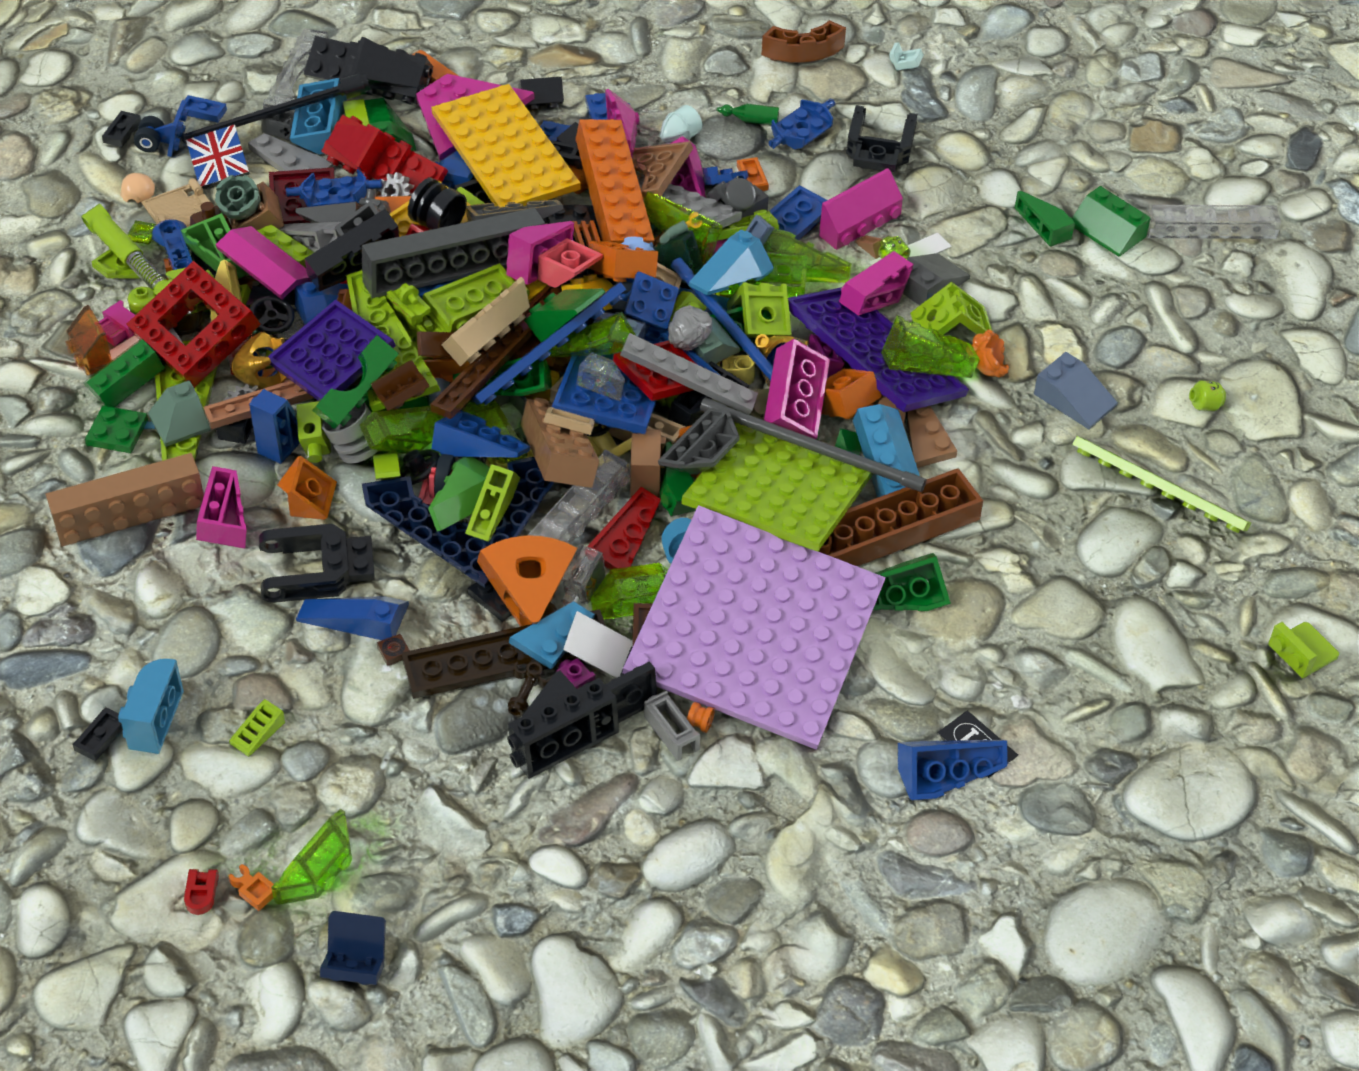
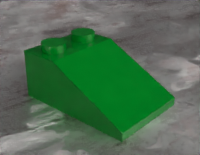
(559, 310)

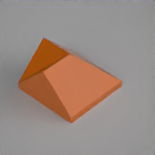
(308, 490)

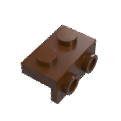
(399, 386)

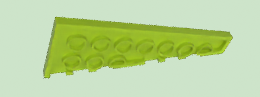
(381, 315)

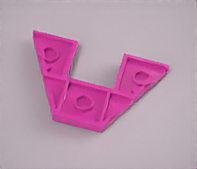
(448, 89)

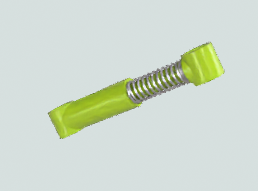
(102, 225)

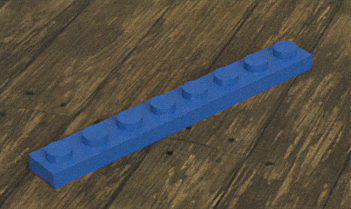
(542, 351)

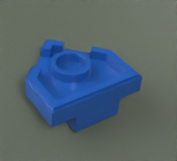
(712, 177)

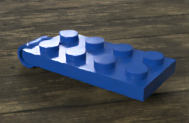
(798, 211)

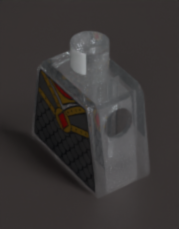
(583, 575)

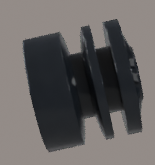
(436, 205)

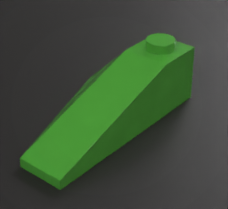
(459, 493)

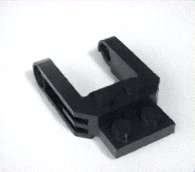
(879, 152)
(342, 562)

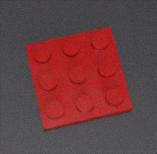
(650, 382)

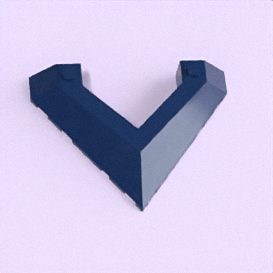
(398, 505)

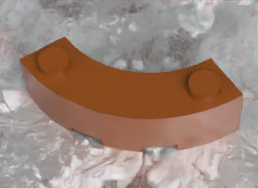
(805, 47)

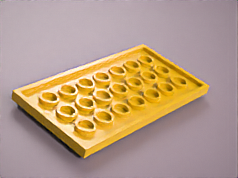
(505, 147)

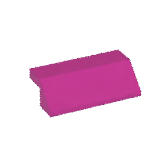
(263, 260)

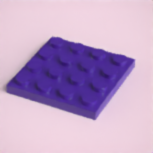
(326, 351)

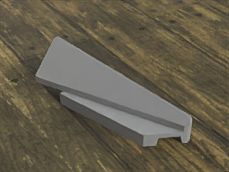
(312, 235)

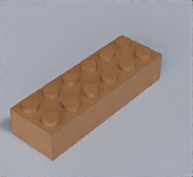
(559, 452)
(125, 499)

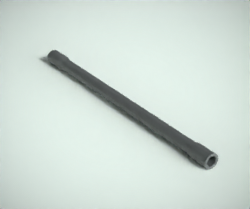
(904, 478)

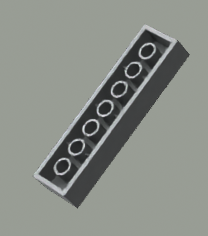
(441, 252)

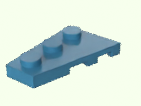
(547, 637)

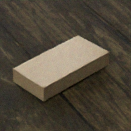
(569, 420)

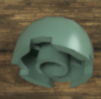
(237, 197)

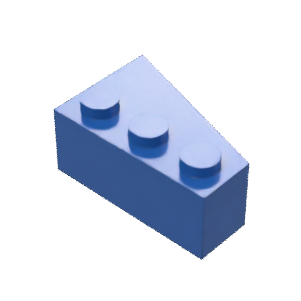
(274, 426)

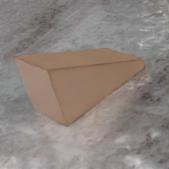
(869, 244)

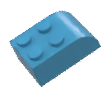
(151, 705)

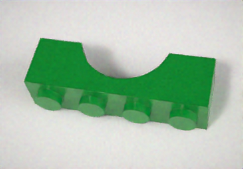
(336, 404)

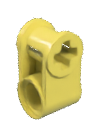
(740, 366)

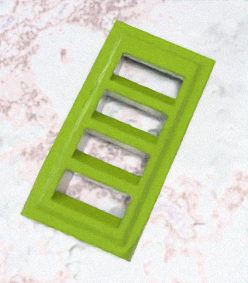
(267, 714)

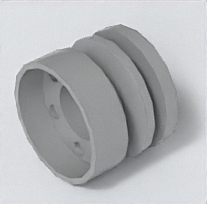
(350, 440)

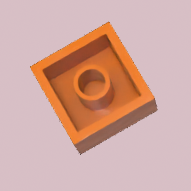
(848, 392)

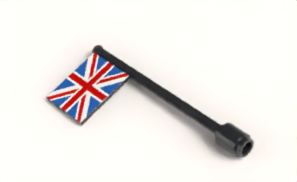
(218, 150)

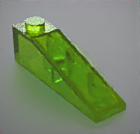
(666, 214)
(820, 265)

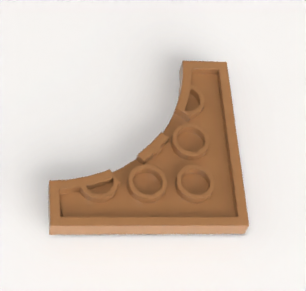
(660, 165)

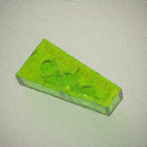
(927, 351)

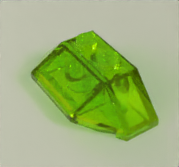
(627, 586)
(316, 864)

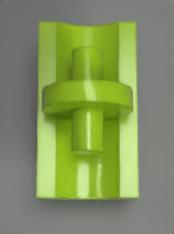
(409, 303)

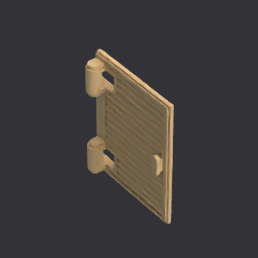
(176, 203)

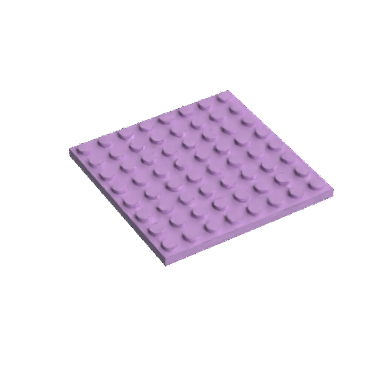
(756, 626)

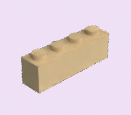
(488, 323)

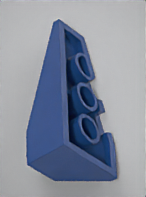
(940, 766)

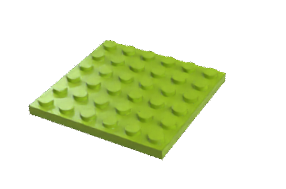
(779, 488)

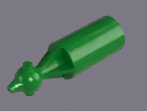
(752, 113)

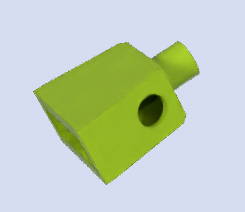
(312, 438)

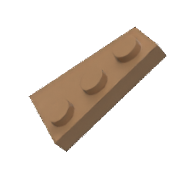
(928, 437)

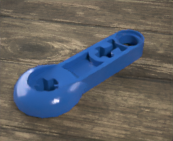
(170, 237)

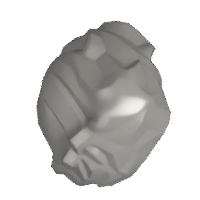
(689, 328)

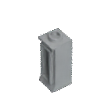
(674, 742)

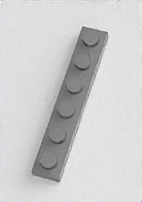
(689, 374)

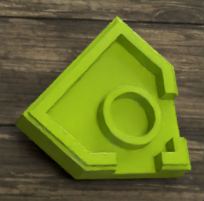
(112, 267)

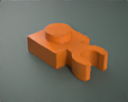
(254, 889)

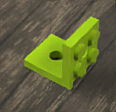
(758, 298)
(950, 308)

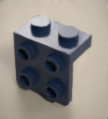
(354, 948)

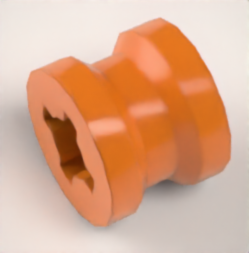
(701, 716)

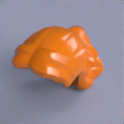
(990, 352)

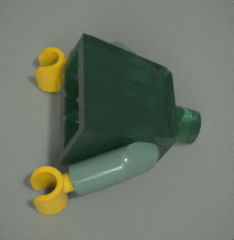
(680, 243)

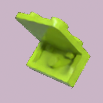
(1302, 648)

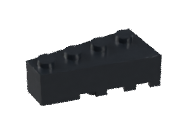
(344, 255)

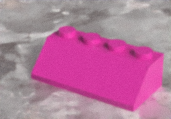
(860, 209)
(797, 388)

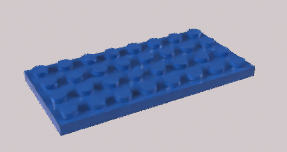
(629, 413)

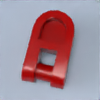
(197, 897)

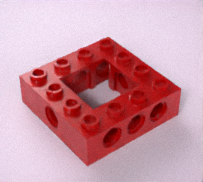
(213, 343)

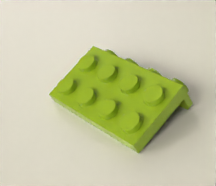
(464, 298)

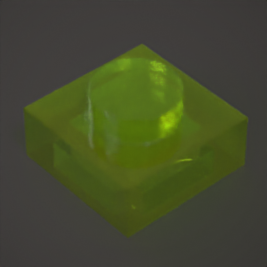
(141, 232)

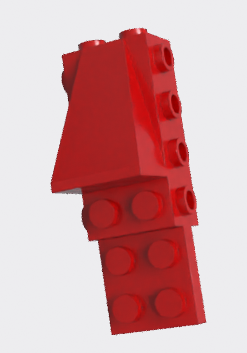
(377, 153)

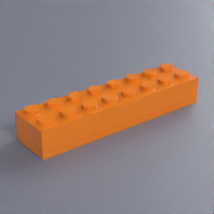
(612, 181)

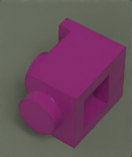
(576, 672)

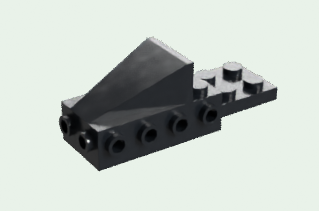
(388, 71)
(566, 718)

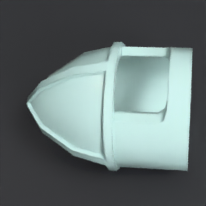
(681, 122)

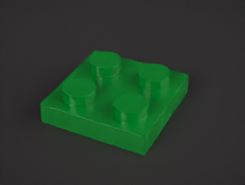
(116, 429)

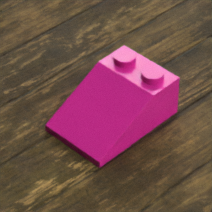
(529, 243)

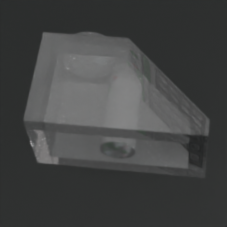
(601, 376)

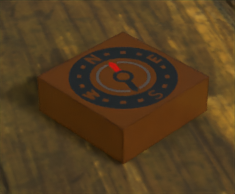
(392, 648)

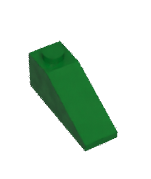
(1046, 219)
(672, 488)

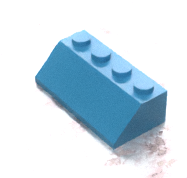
(316, 121)
(886, 442)

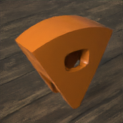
(526, 573)

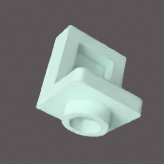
(905, 59)

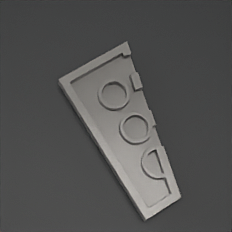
(285, 155)

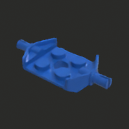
(810, 117)
(333, 191)

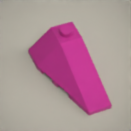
(621, 110)

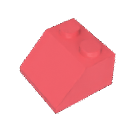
(565, 262)

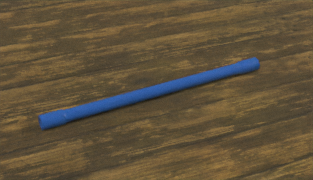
(723, 317)

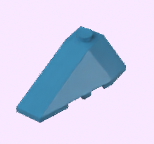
(735, 262)

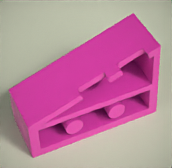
(877, 285)
(221, 510)

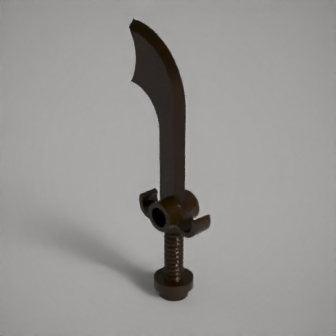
(532, 675)

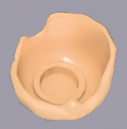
(137, 187)

